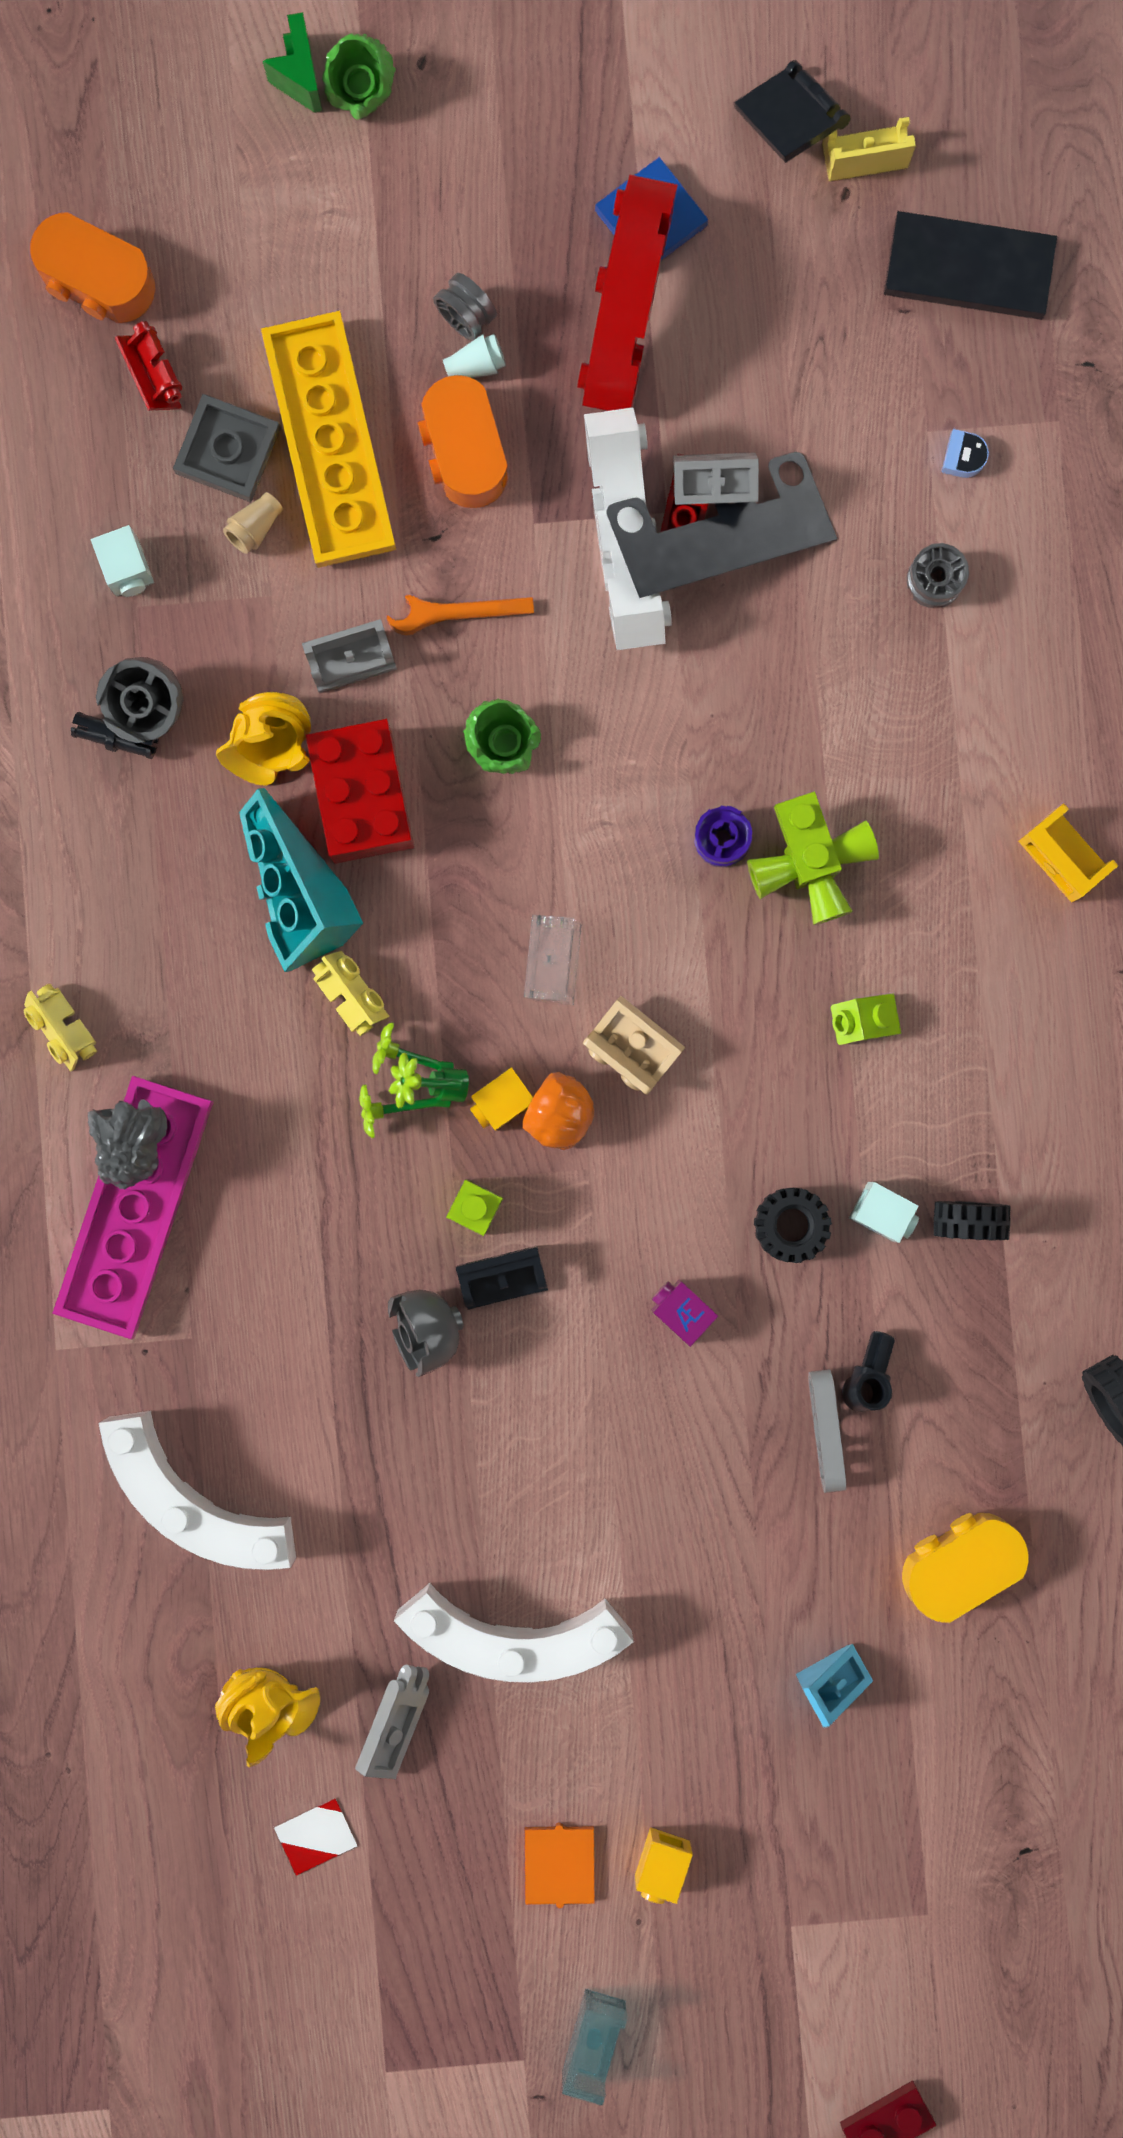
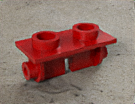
(152, 377)

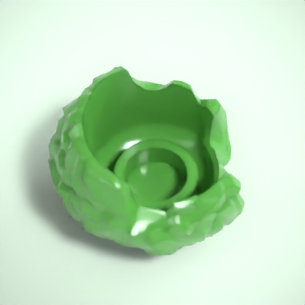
(358, 75)
(501, 737)

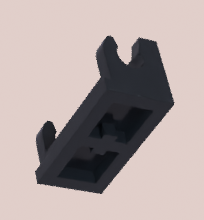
(501, 1277)

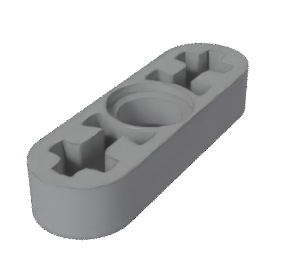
(827, 1431)

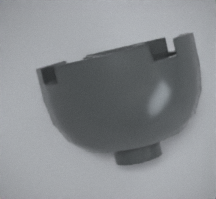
(139, 699)
(426, 1329)

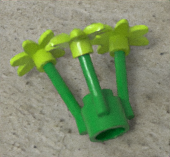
(445, 1083)

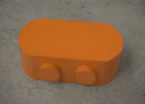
(92, 268)
(463, 441)

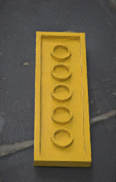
(328, 439)

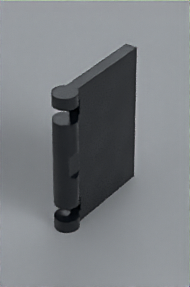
(791, 111)

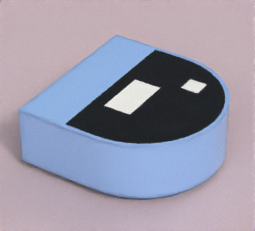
(965, 454)

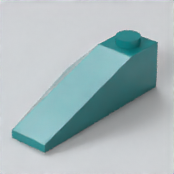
(303, 895)

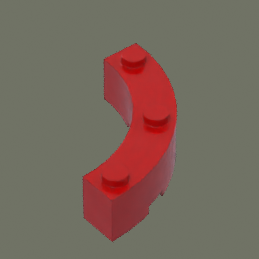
(627, 293)

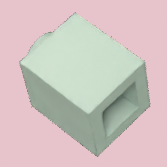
(122, 562)
(885, 1212)

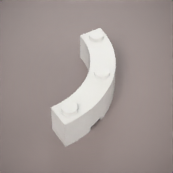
(616, 466)
(183, 1512)
(512, 1652)

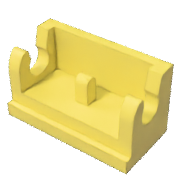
(868, 151)

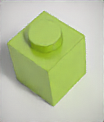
(474, 1207)

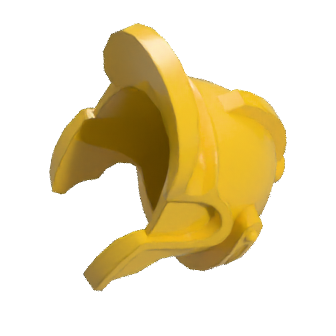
(266, 738)
(264, 1709)

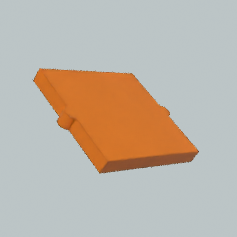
(559, 1865)

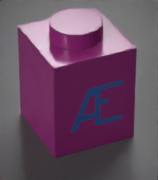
(682, 1311)

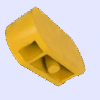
(964, 1566)

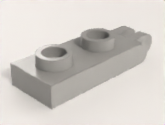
(394, 1723)

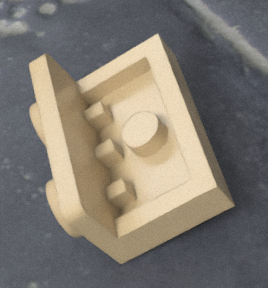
(633, 1046)

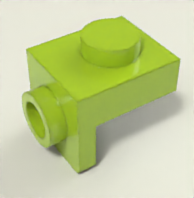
(865, 1019)

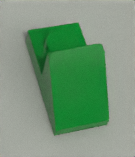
(295, 71)

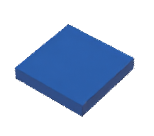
(686, 217)

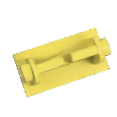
(340, 976)
(48, 1015)

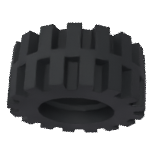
(972, 1220)

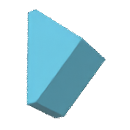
(834, 1683)

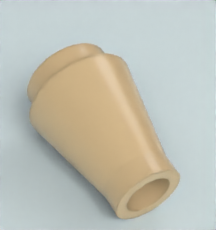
(251, 524)

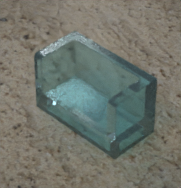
(593, 2046)

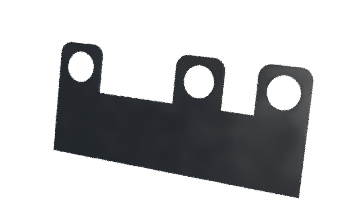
(732, 540)

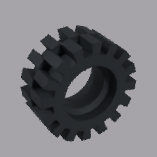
(817, 1231)

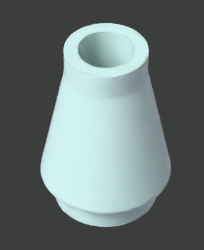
(477, 358)

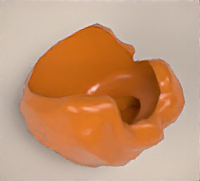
(559, 1112)

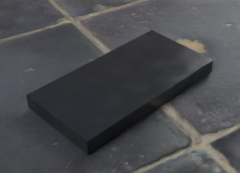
(970, 265)

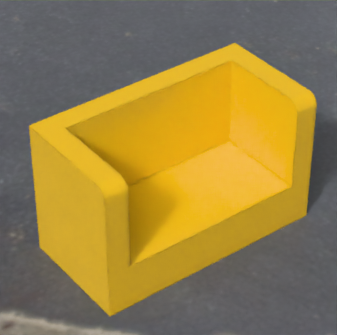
(1065, 855)

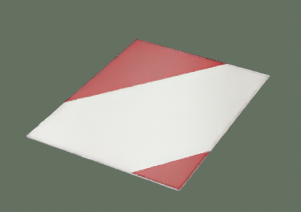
(315, 1836)

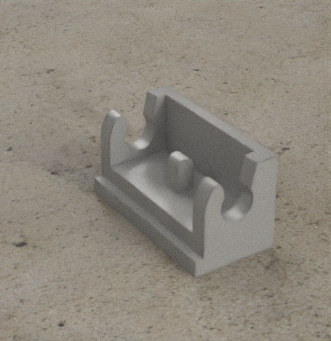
(716, 478)
(349, 656)

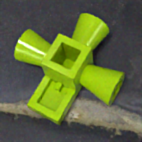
(812, 857)

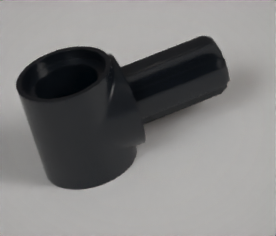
(873, 1372)

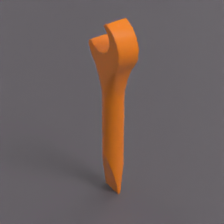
(428, 613)

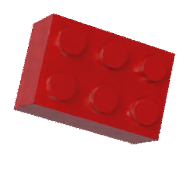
(359, 791)

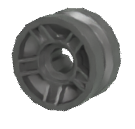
(465, 306)
(954, 575)

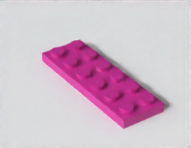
(130, 1226)

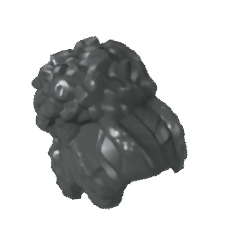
(127, 1141)

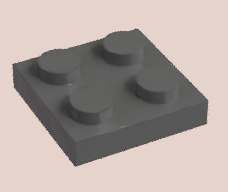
(227, 448)

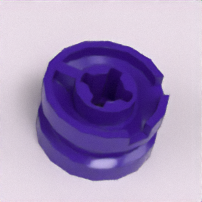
(726, 819)

